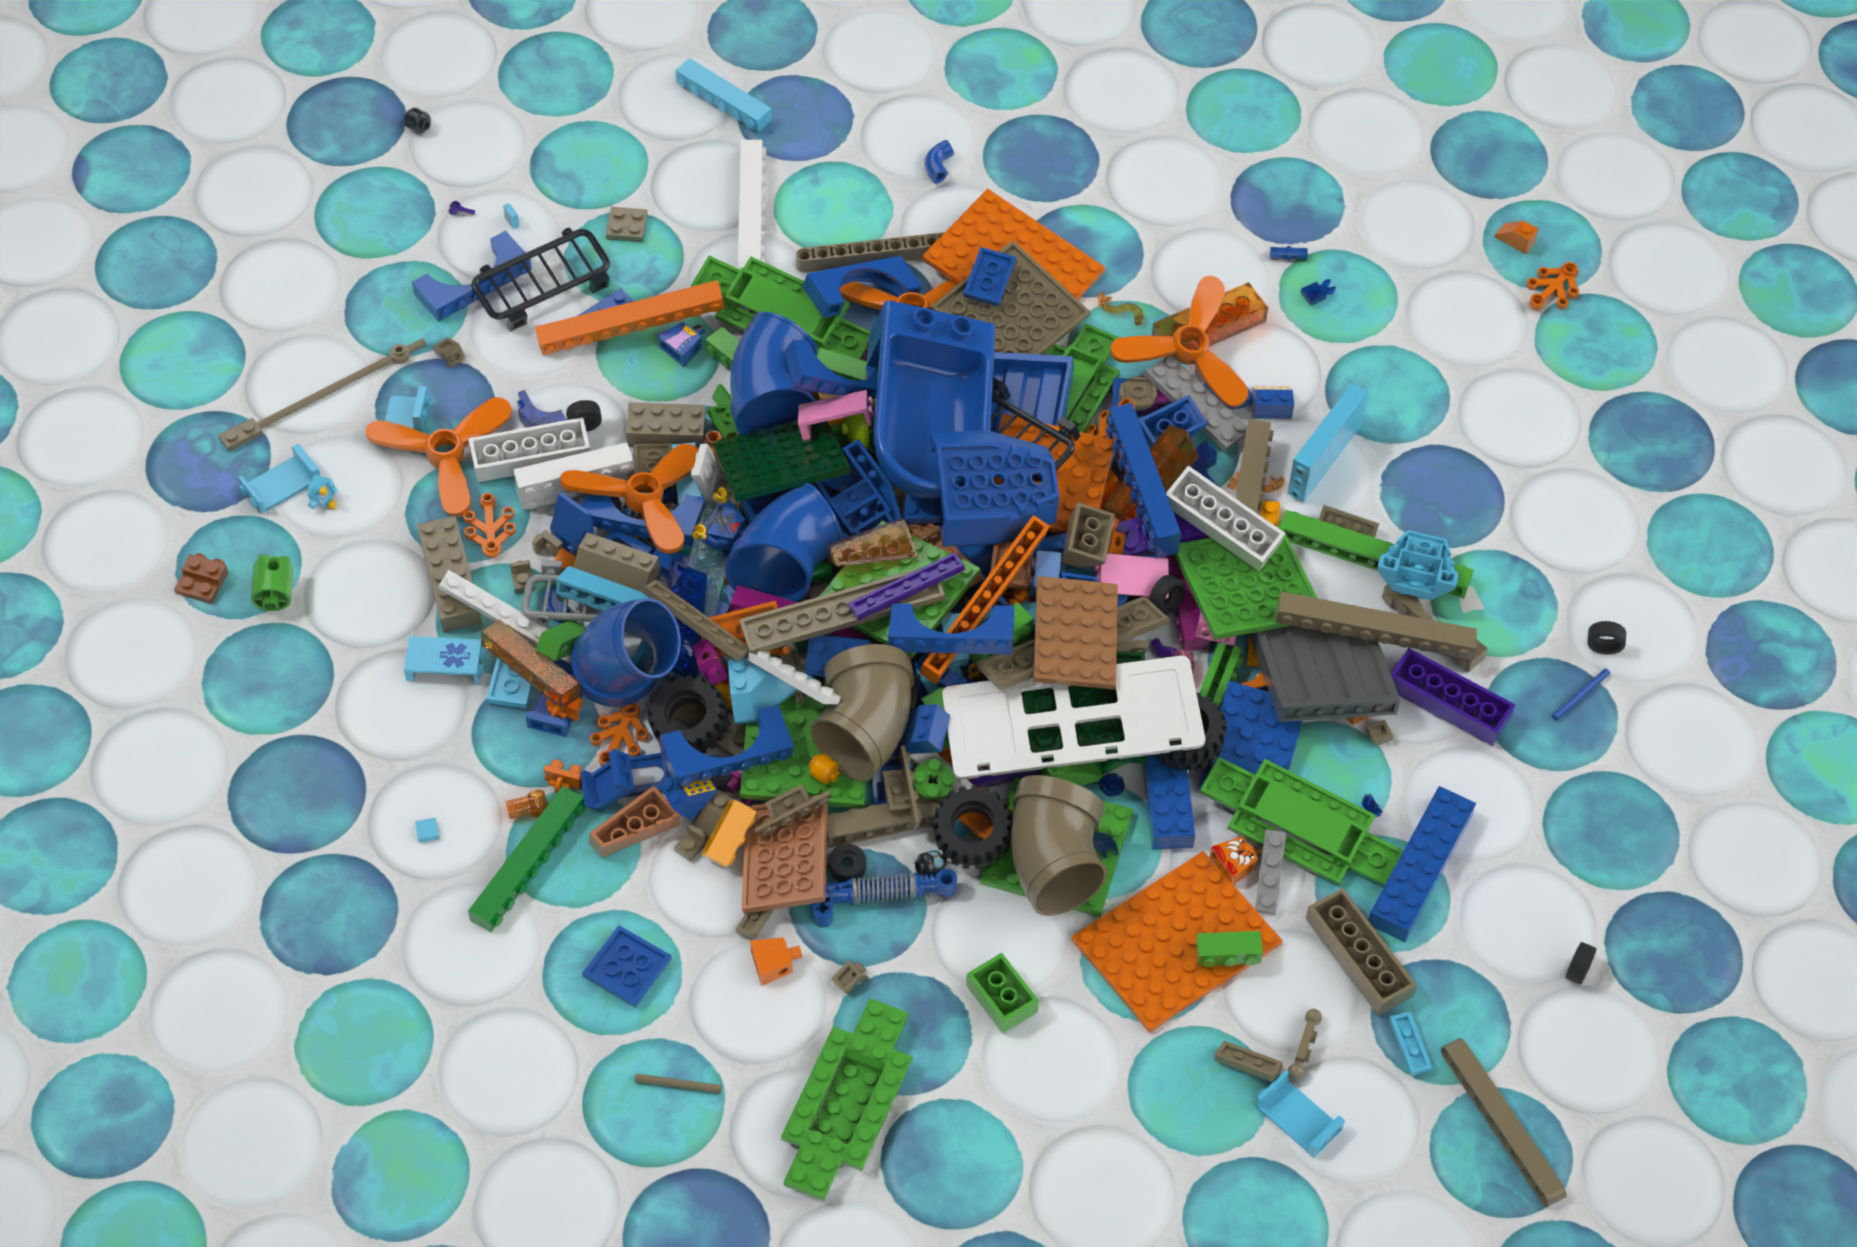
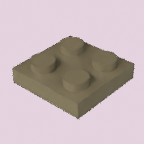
(626, 224)

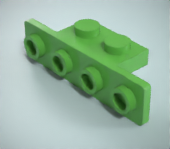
(721, 413)

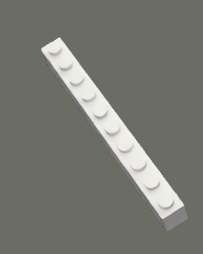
(751, 202)

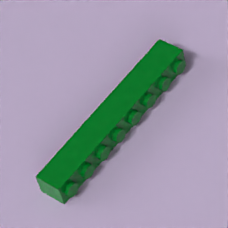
(526, 859)

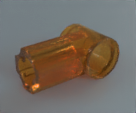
(533, 804)

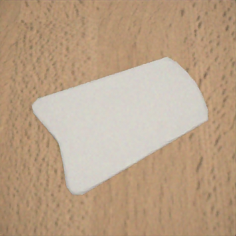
(1471, 601)

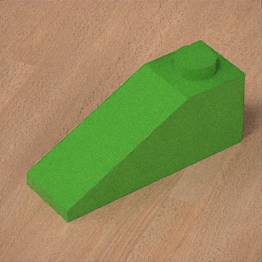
(1078, 774)

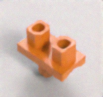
(570, 711)
(558, 777)

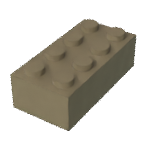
(665, 423)

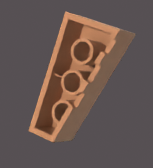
(636, 822)

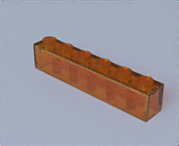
(530, 664)

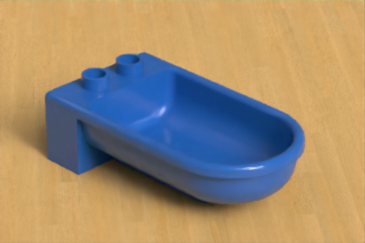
(930, 379)

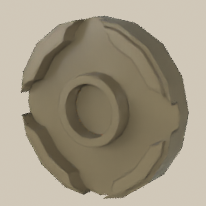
(1139, 391)

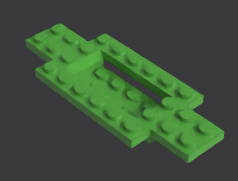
(775, 291)
(1089, 355)
(1307, 813)
(854, 1104)

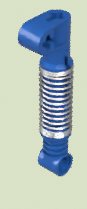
(881, 889)

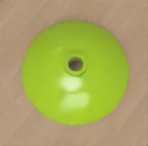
(856, 428)

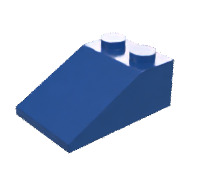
(1179, 414)
(570, 523)
(925, 730)

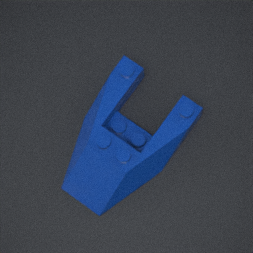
(868, 500)

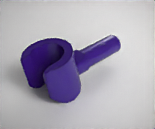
(455, 206)

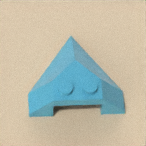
(754, 689)

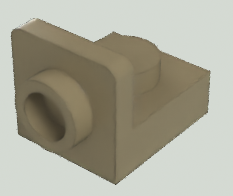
(450, 351)
(547, 541)
(520, 574)
(691, 843)
(850, 976)

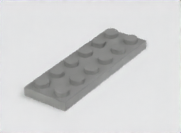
(1177, 382)

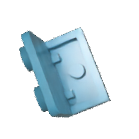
(409, 410)

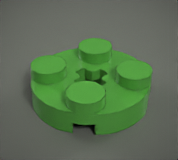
(935, 769)

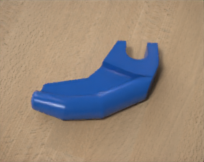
(553, 604)

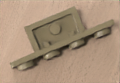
(900, 790)
(790, 805)

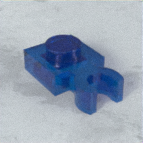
(1315, 293)

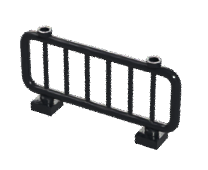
(516, 315)
(1067, 434)

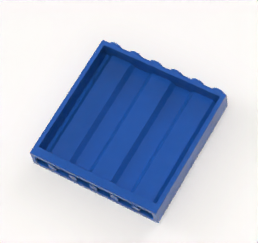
(1036, 385)

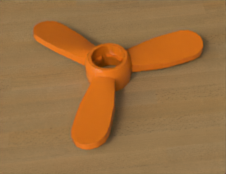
(875, 298)
(1214, 371)
(451, 480)
(658, 520)

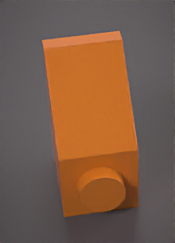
(1518, 235)

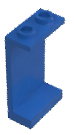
(541, 719)

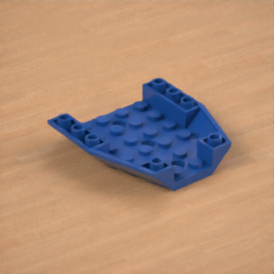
(981, 509)

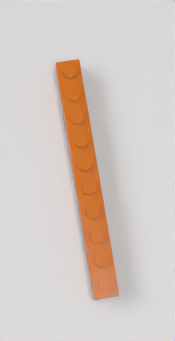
(630, 317)
(989, 593)

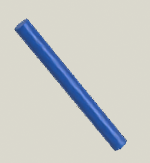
(1580, 694)

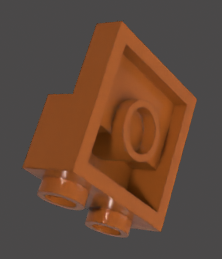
(201, 578)

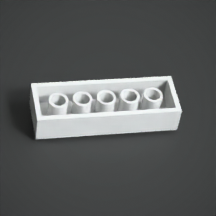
(499, 453)
(541, 484)
(1224, 518)

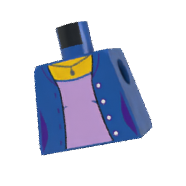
(681, 342)

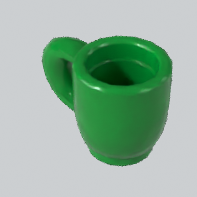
(822, 573)

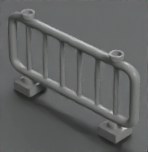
(550, 572)

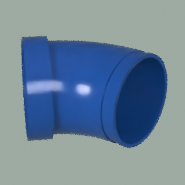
(760, 375)
(784, 545)
(601, 656)

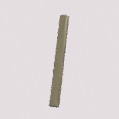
(677, 1083)

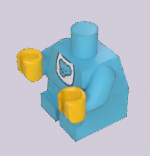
(321, 491)

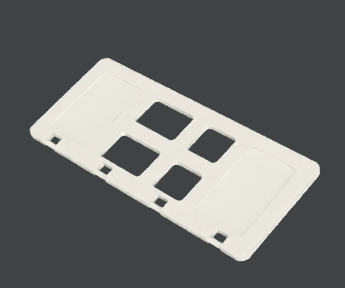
(1153, 702)

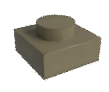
(1379, 732)

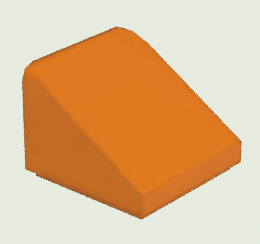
(566, 557)

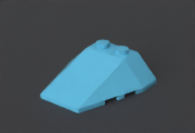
(1419, 566)

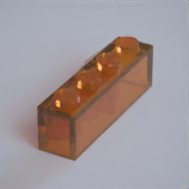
(878, 544)

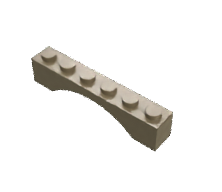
(1410, 606)

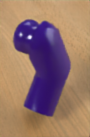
(1162, 651)

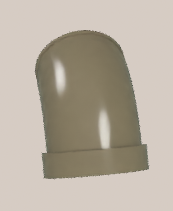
(871, 711)
(1055, 843)

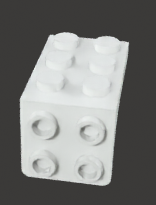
(708, 475)

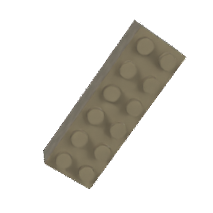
(445, 552)
(1360, 951)

